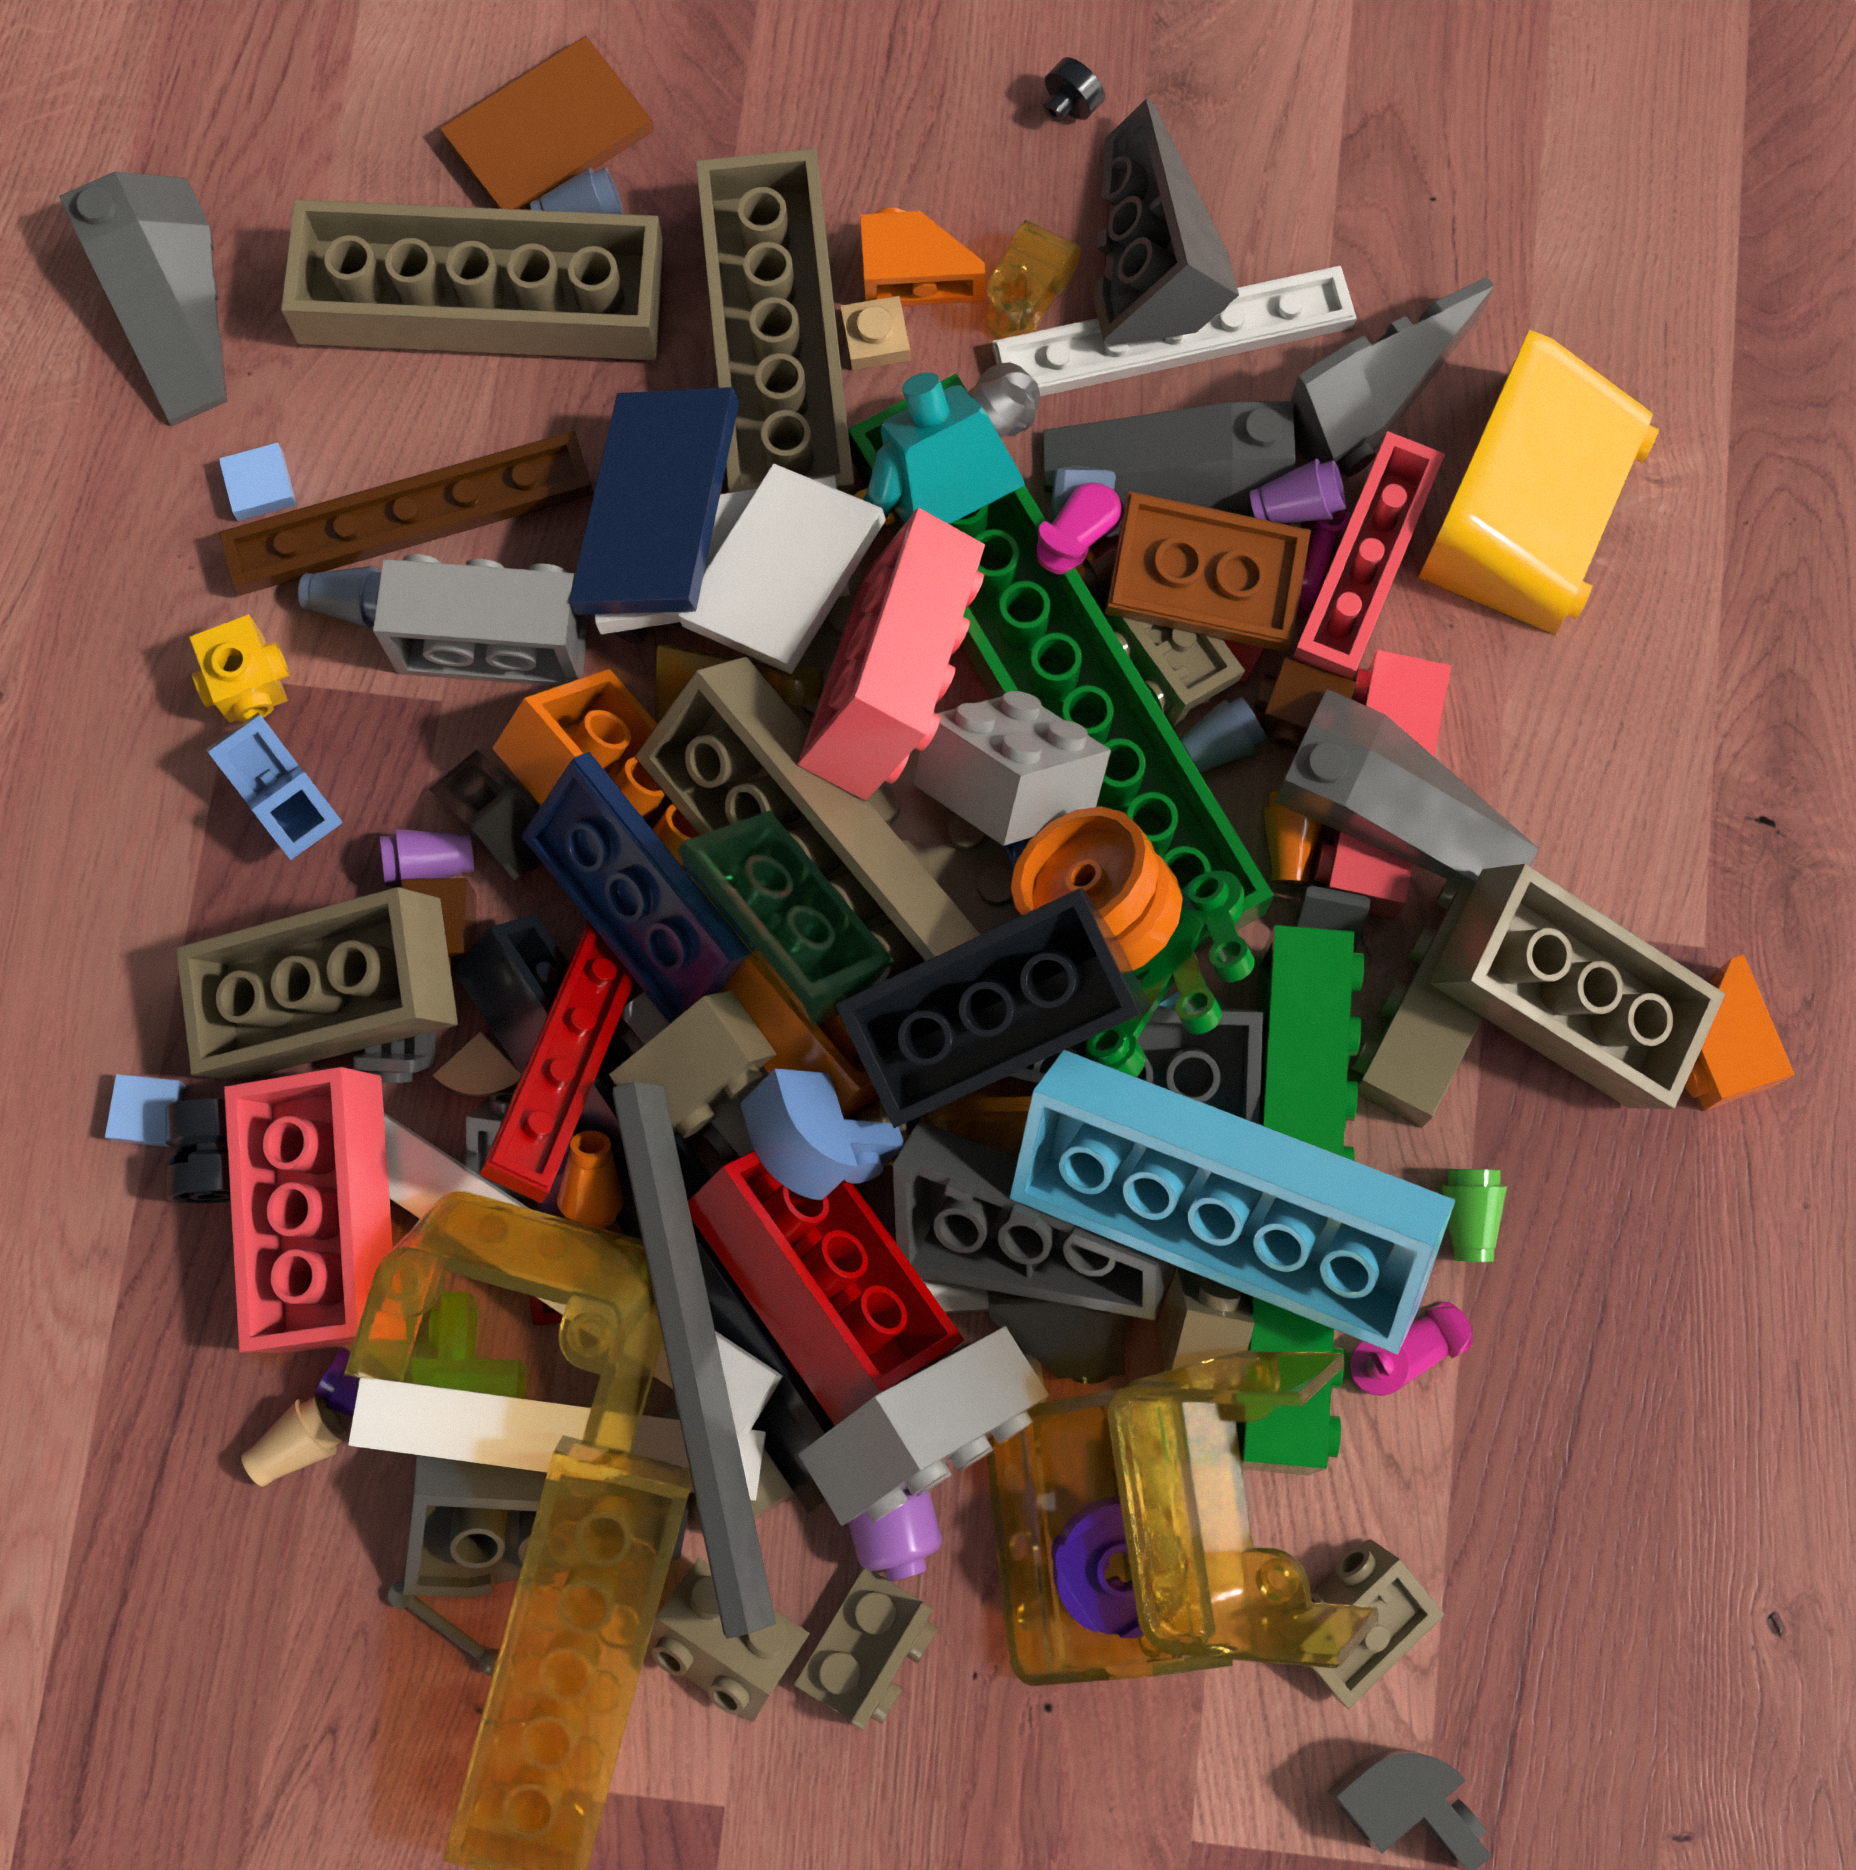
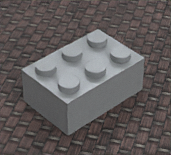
(480, 621)
(922, 1426)

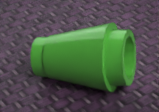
(1475, 1213)

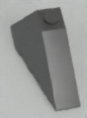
(1161, 247)

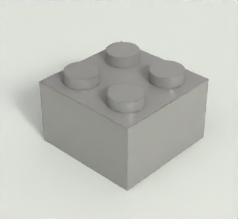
(1011, 766)

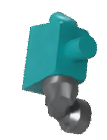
(949, 447)

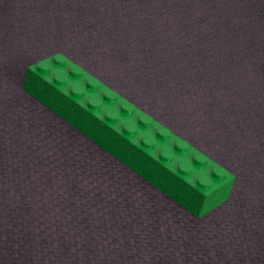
(1053, 642)

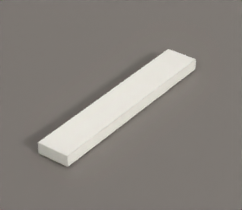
(1257, 319)
(503, 1428)

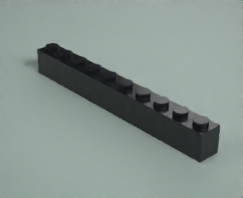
(513, 984)

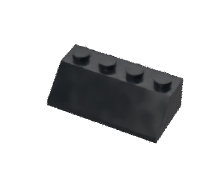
(992, 1006)

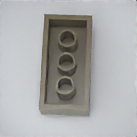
(316, 985)
(1577, 987)

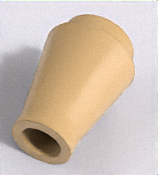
(296, 1440)

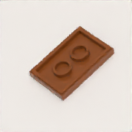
(547, 127)
(1208, 571)

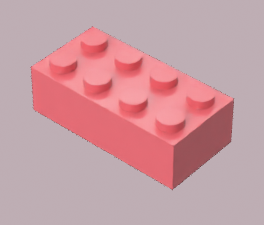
(894, 657)
(306, 1206)

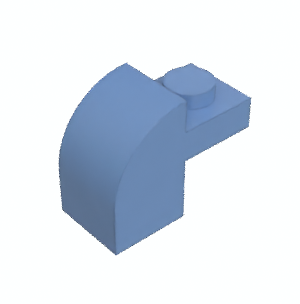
(274, 786)
(805, 1139)

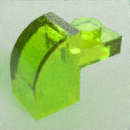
(455, 1335)

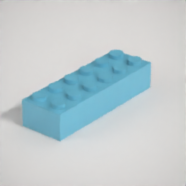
(1230, 1200)

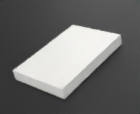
(783, 567)

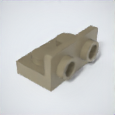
(1177, 664)
(1405, 1614)
(866, 1648)

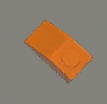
(917, 260)
(1742, 1045)

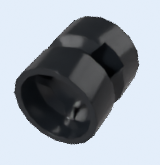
(201, 1160)

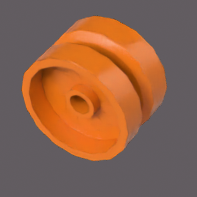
(1115, 868)

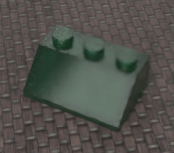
(786, 914)

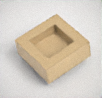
(875, 333)

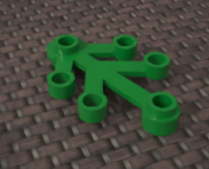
(1209, 905)

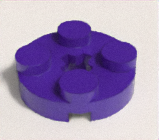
(1079, 1564)

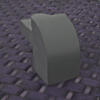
(1397, 1791)

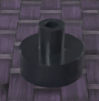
(1072, 91)

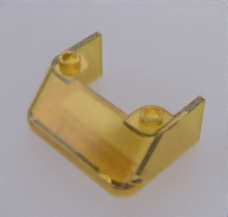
(595, 1272)
(1034, 1491)
(1189, 1522)

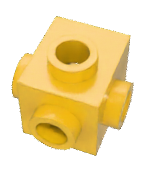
(239, 670)

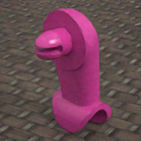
(1084, 518)
(1318, 557)
(1428, 1341)

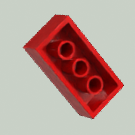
(824, 1283)

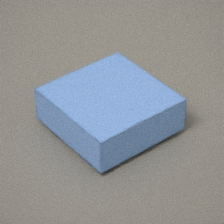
(257, 481)
(139, 1109)

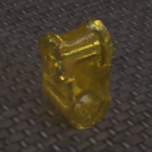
(1029, 280)

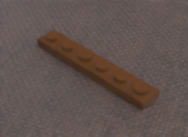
(405, 513)

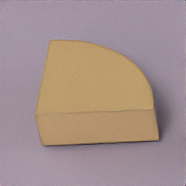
(478, 1070)

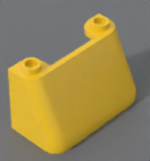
(1540, 488)

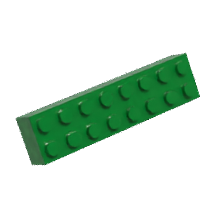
(1305, 1094)

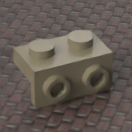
(734, 1670)

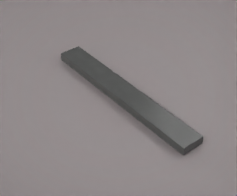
(693, 1359)

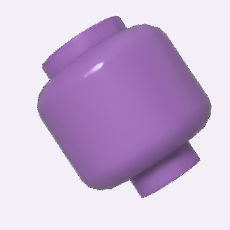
(898, 1539)

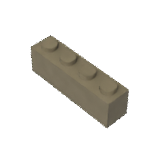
(1425, 1032)

